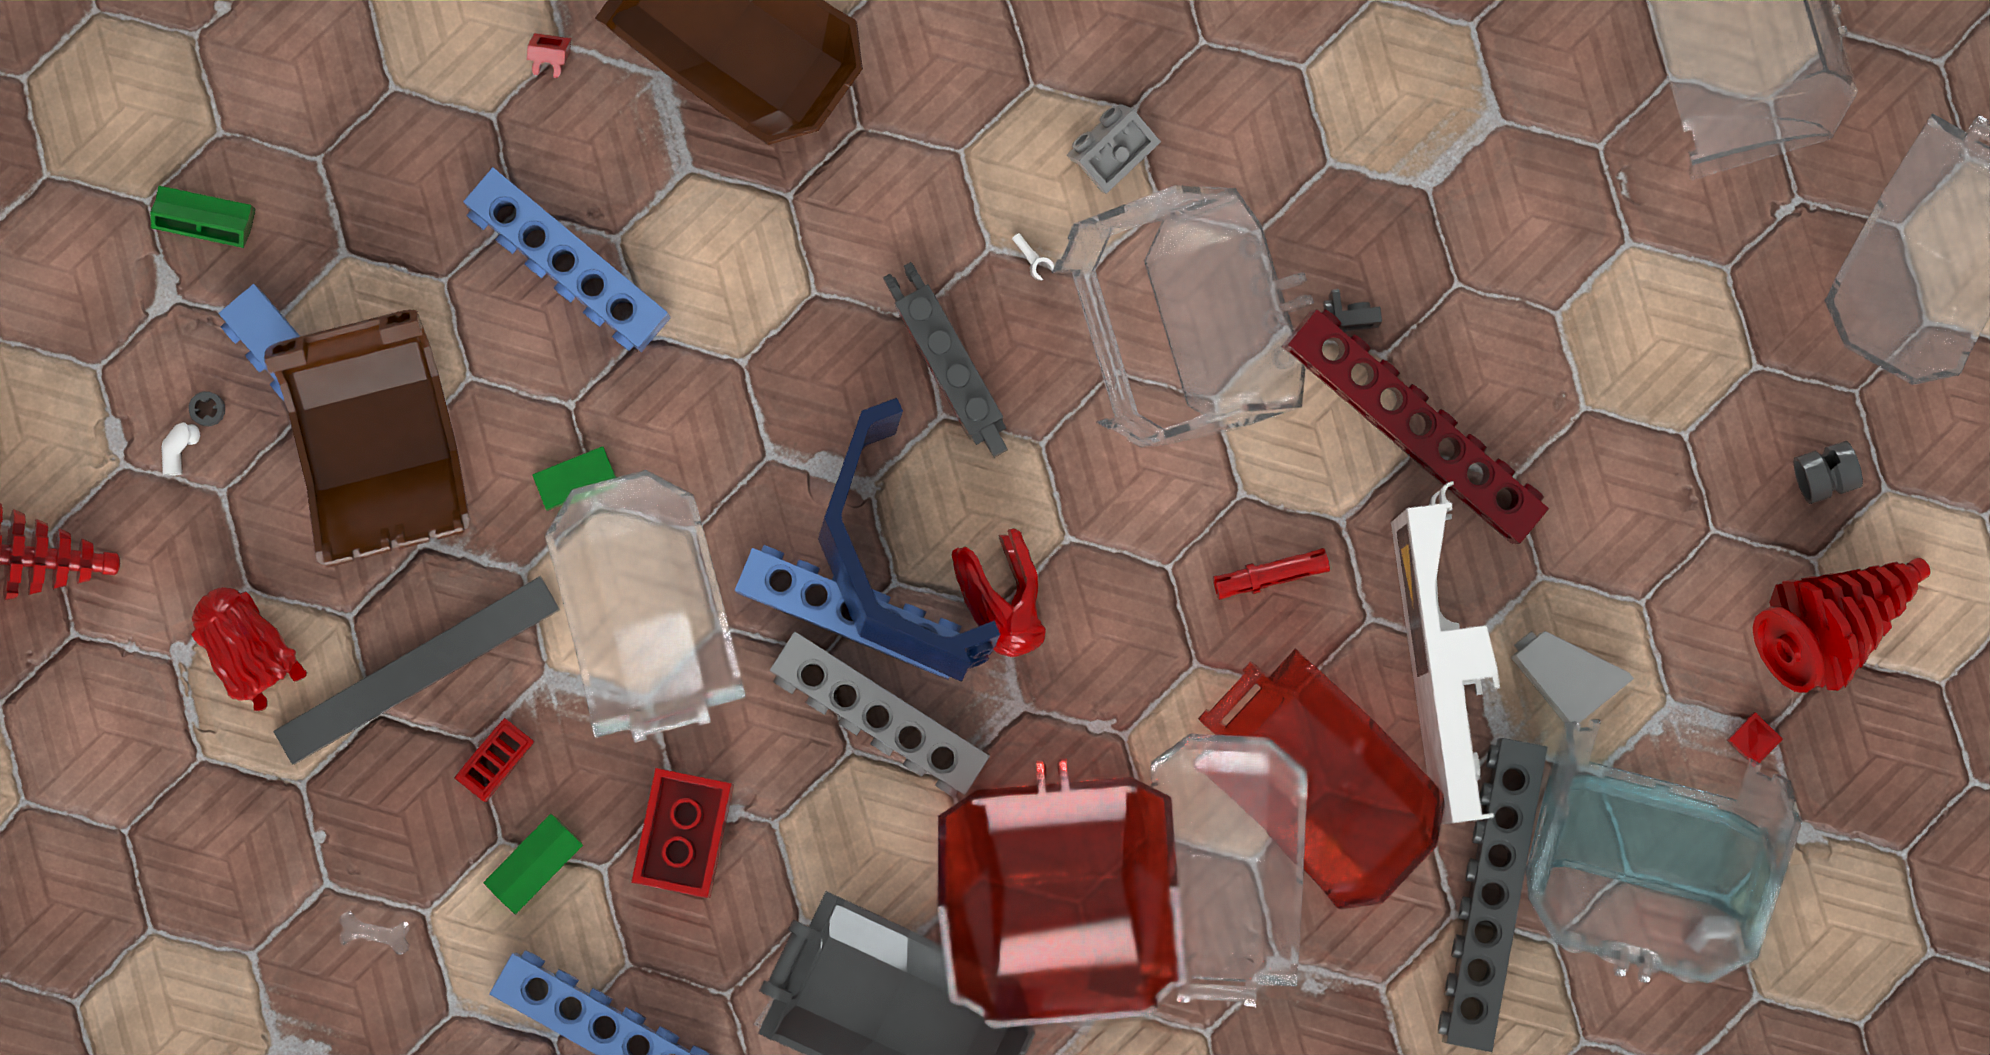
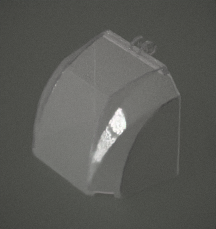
(1753, 75)

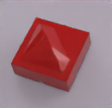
(1754, 738)

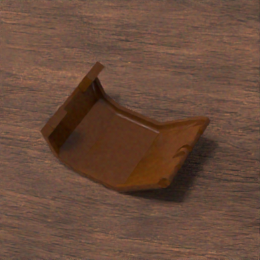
(371, 437)

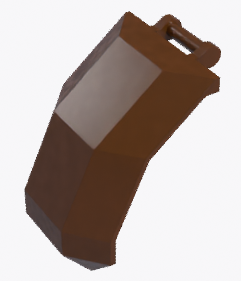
(757, 62)

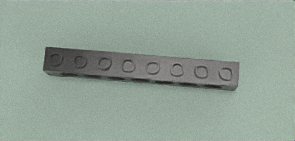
(1529, 762)

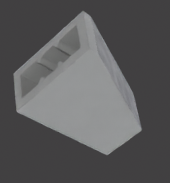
(1567, 675)

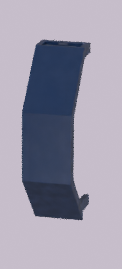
(944, 654)

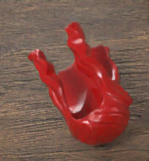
(1017, 622)
(242, 645)

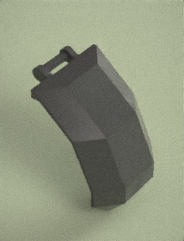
(872, 990)

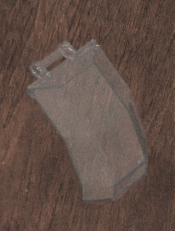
(1921, 265)
(643, 605)
(1237, 861)

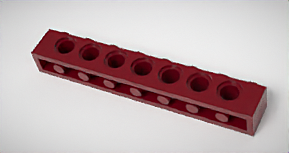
(1306, 347)

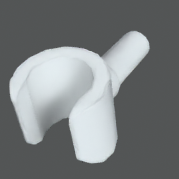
(1031, 256)

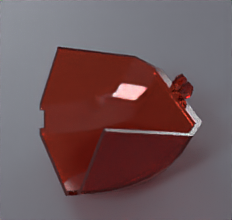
(1060, 901)

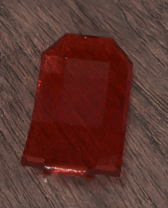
(1367, 800)

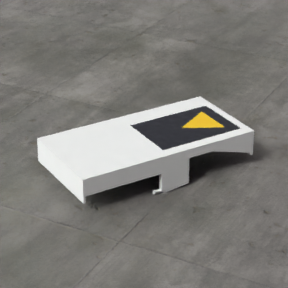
(1441, 660)

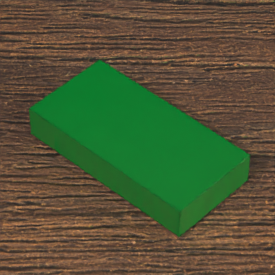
(586, 469)

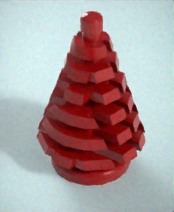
(39, 557)
(1832, 622)

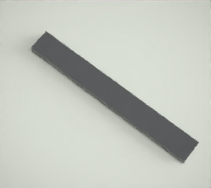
(416, 670)

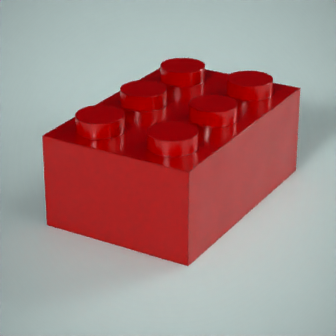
(682, 833)

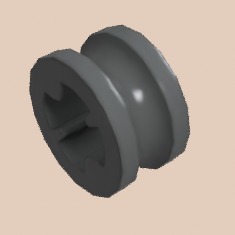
(206, 397)

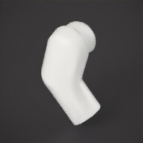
(174, 444)

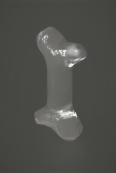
(356, 929)

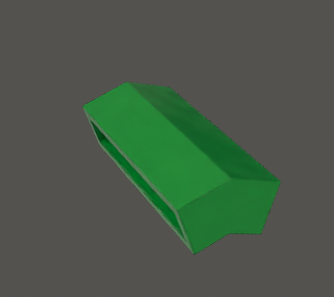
(202, 216)
(533, 863)

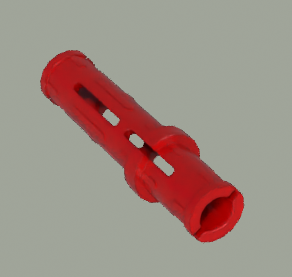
(1264, 575)

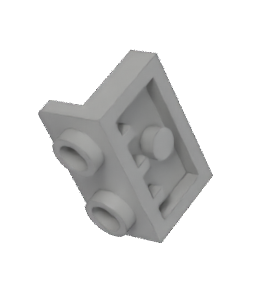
(1113, 146)

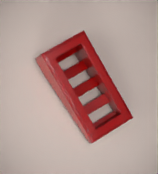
(476, 787)

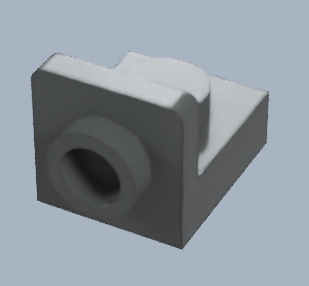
(1357, 317)

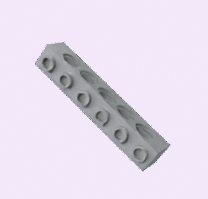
(801, 653)

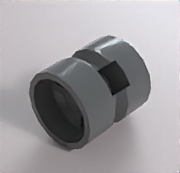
(1831, 471)

